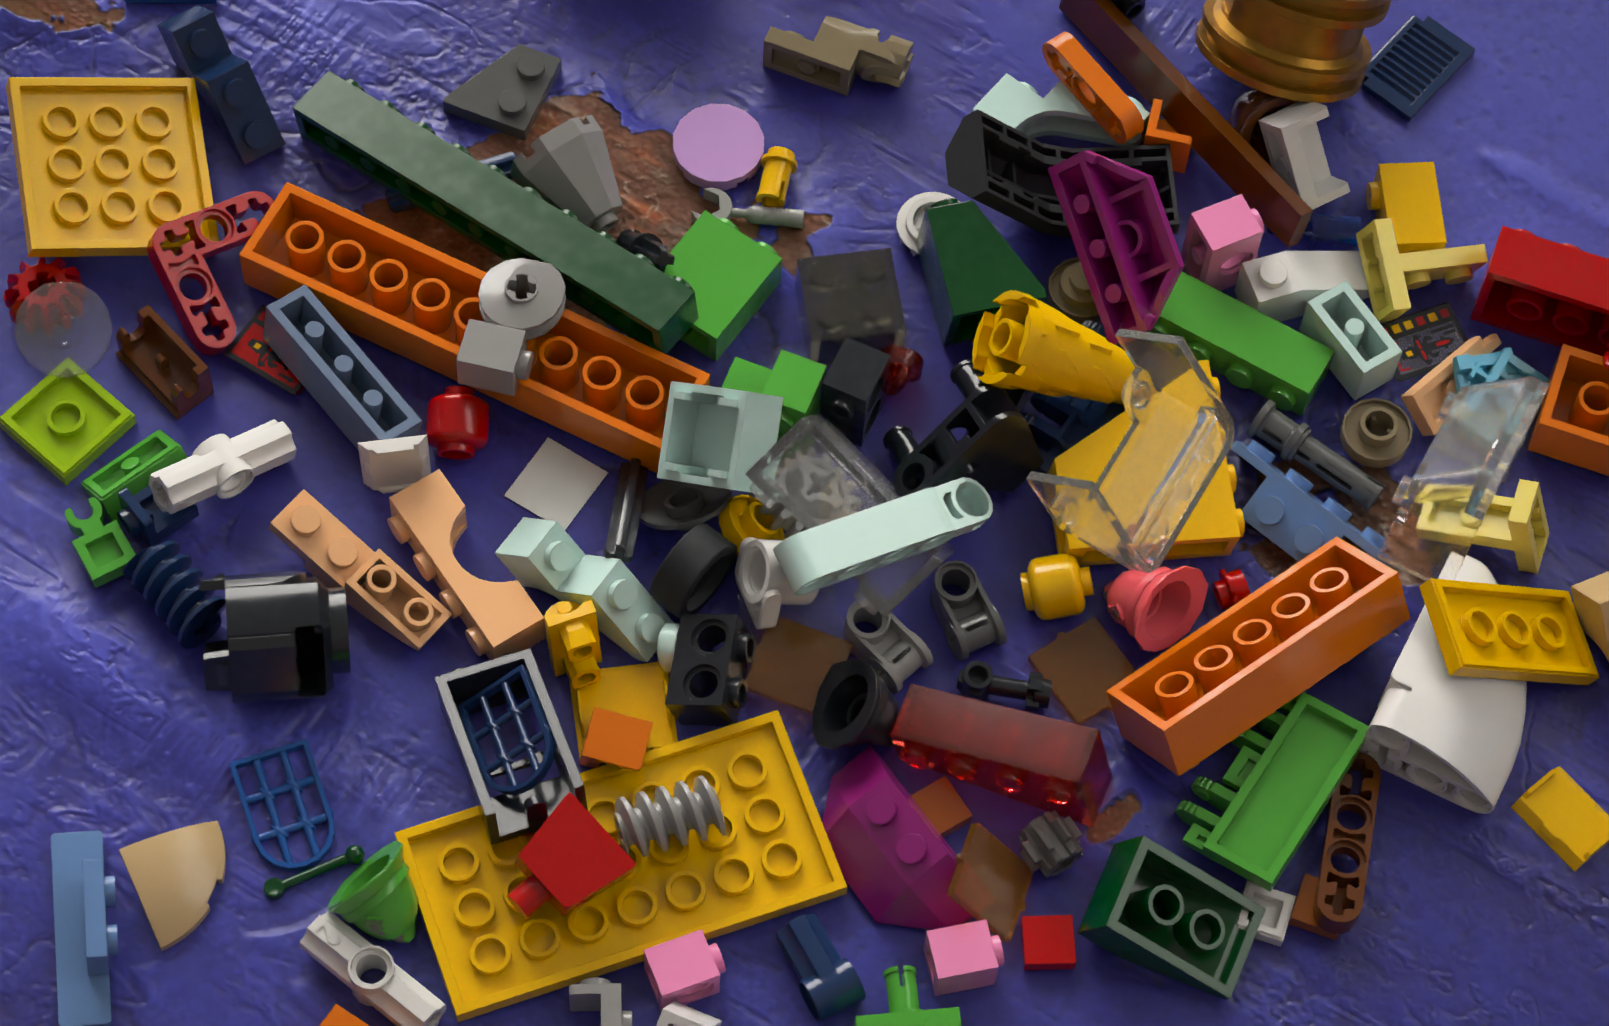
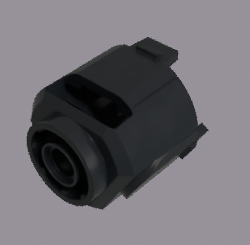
(282, 637)

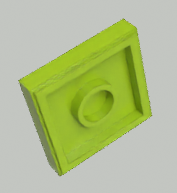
(67, 423)

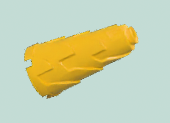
(1047, 352)

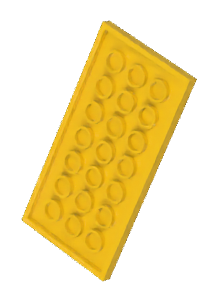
(761, 869)

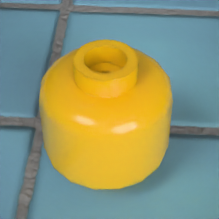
(1056, 586)

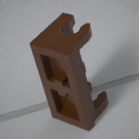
(164, 364)

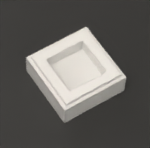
(1276, 916)

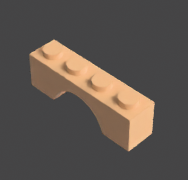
(497, 614)

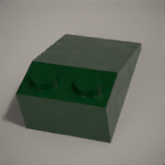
(1170, 917)

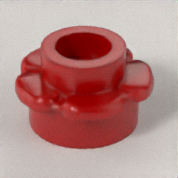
(1230, 588)

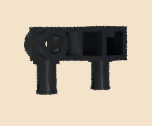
(994, 451)

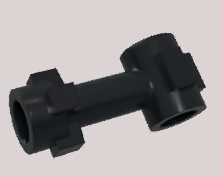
(978, 682)

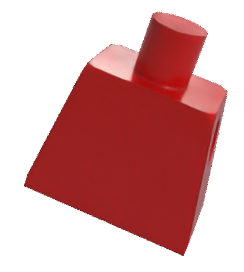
(568, 861)

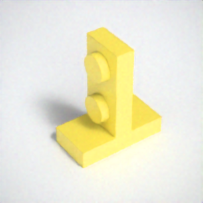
(1393, 274)
(1517, 526)

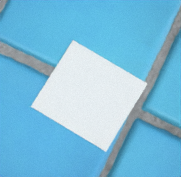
(556, 483)

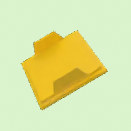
(630, 691)

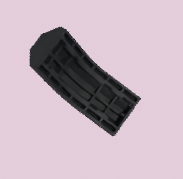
(1012, 176)

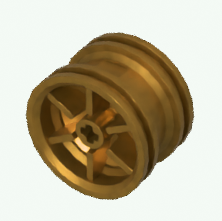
(1291, 46)

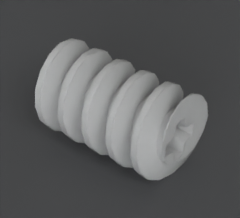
(668, 816)

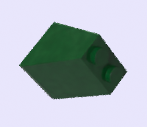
(967, 268)

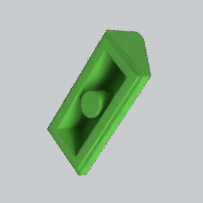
(132, 471)

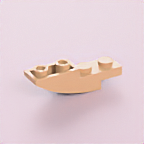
(370, 578)

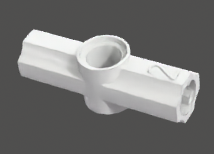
(222, 466)
(350, 955)

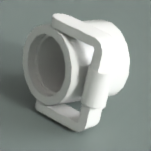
(764, 582)

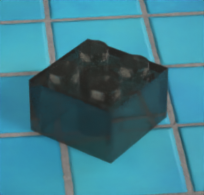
(849, 298)

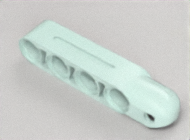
(882, 534)

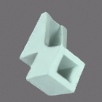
(1055, 114)
(549, 560)

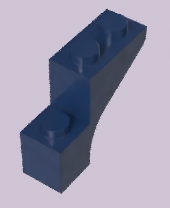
(223, 82)

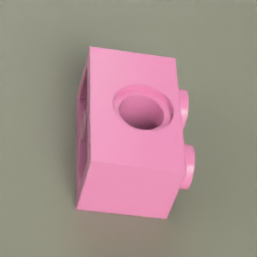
(1221, 240)

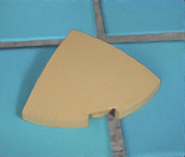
(176, 877)

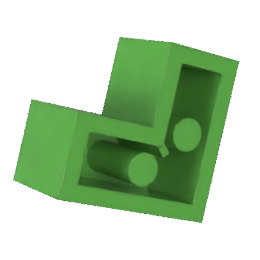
(792, 377)

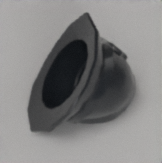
(853, 707)

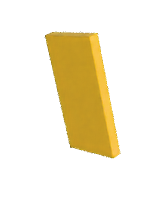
(1508, 632)

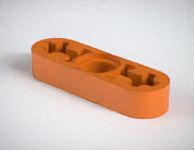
(1093, 87)

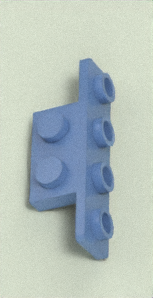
(1292, 515)
(81, 928)

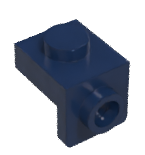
(144, 517)

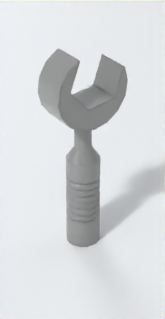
(754, 214)

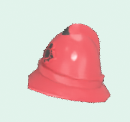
(1157, 605)

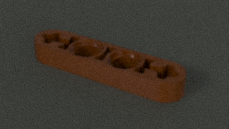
(1348, 842)

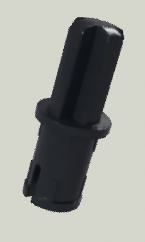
(647, 245)

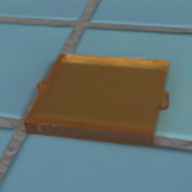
(794, 663)
(1082, 669)
(990, 882)

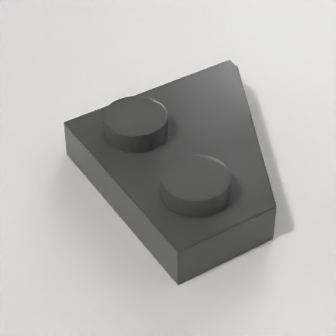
(507, 92)

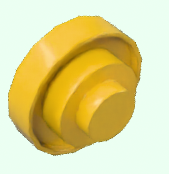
(743, 520)

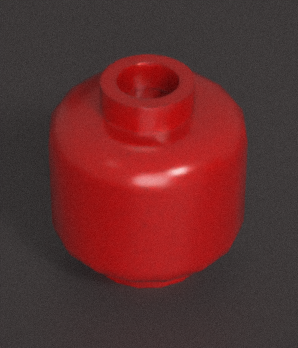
(457, 423)

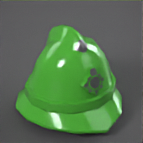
(380, 897)

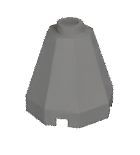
(573, 172)

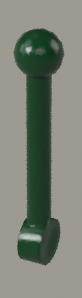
(275, 888)

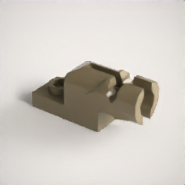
(839, 55)

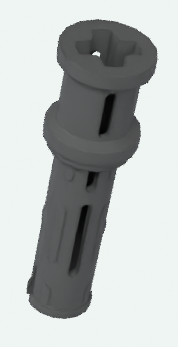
(1297, 444)

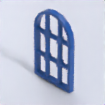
(269, 795)

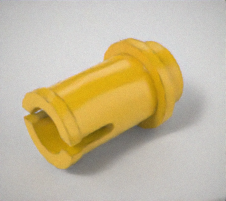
(778, 167)

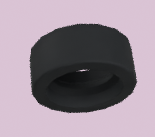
(693, 571)

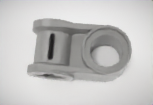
(890, 650)

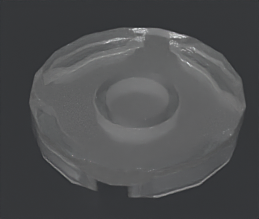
(63, 329)

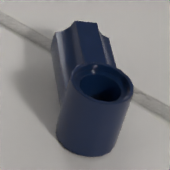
(824, 979)

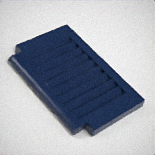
(1415, 65)

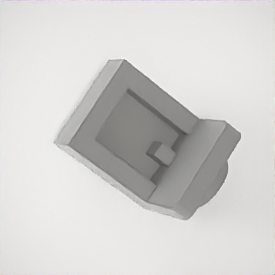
(602, 996)

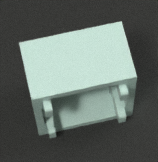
(716, 434)

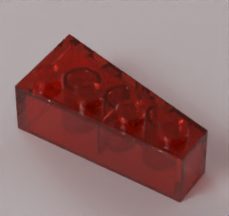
(1005, 751)

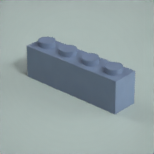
(336, 370)

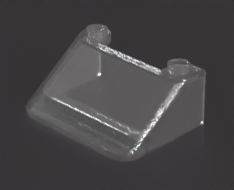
(826, 478)

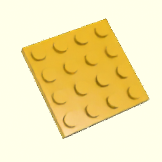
(107, 162)

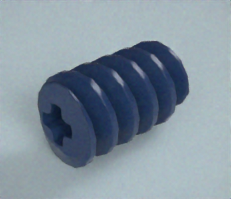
(176, 593)

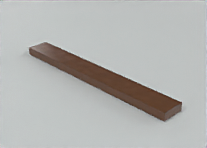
(1192, 116)

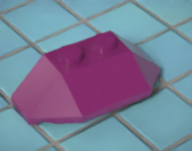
(1119, 239)
(889, 848)

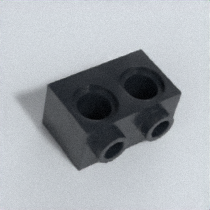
(855, 389)
(699, 670)

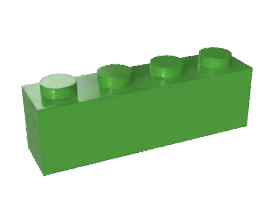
(1246, 344)

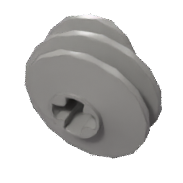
(521, 278)

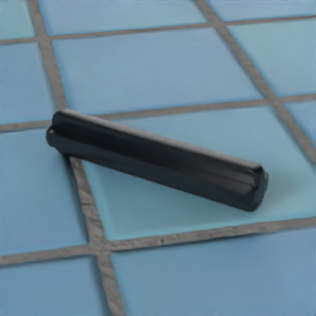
(626, 511)

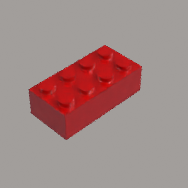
(1546, 292)

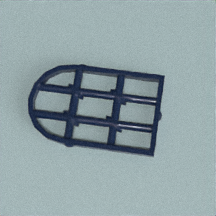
(493, 726)

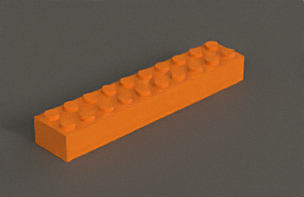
(420, 306)

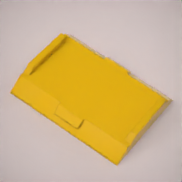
(1564, 817)

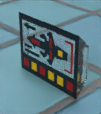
(1425, 339)

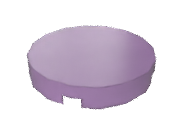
(718, 146)

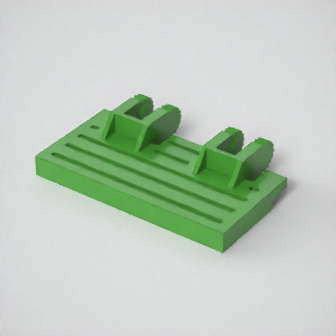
(1279, 789)

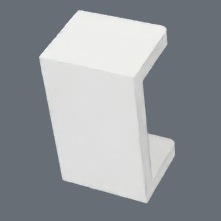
(1298, 152)

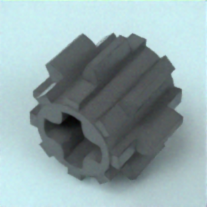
(1050, 844)

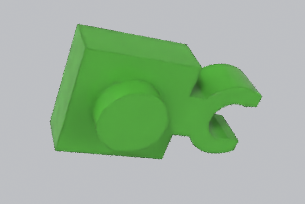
(100, 548)

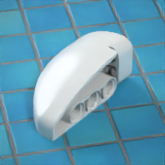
(1445, 729)

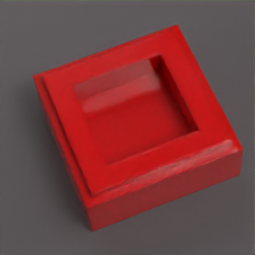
(1048, 942)

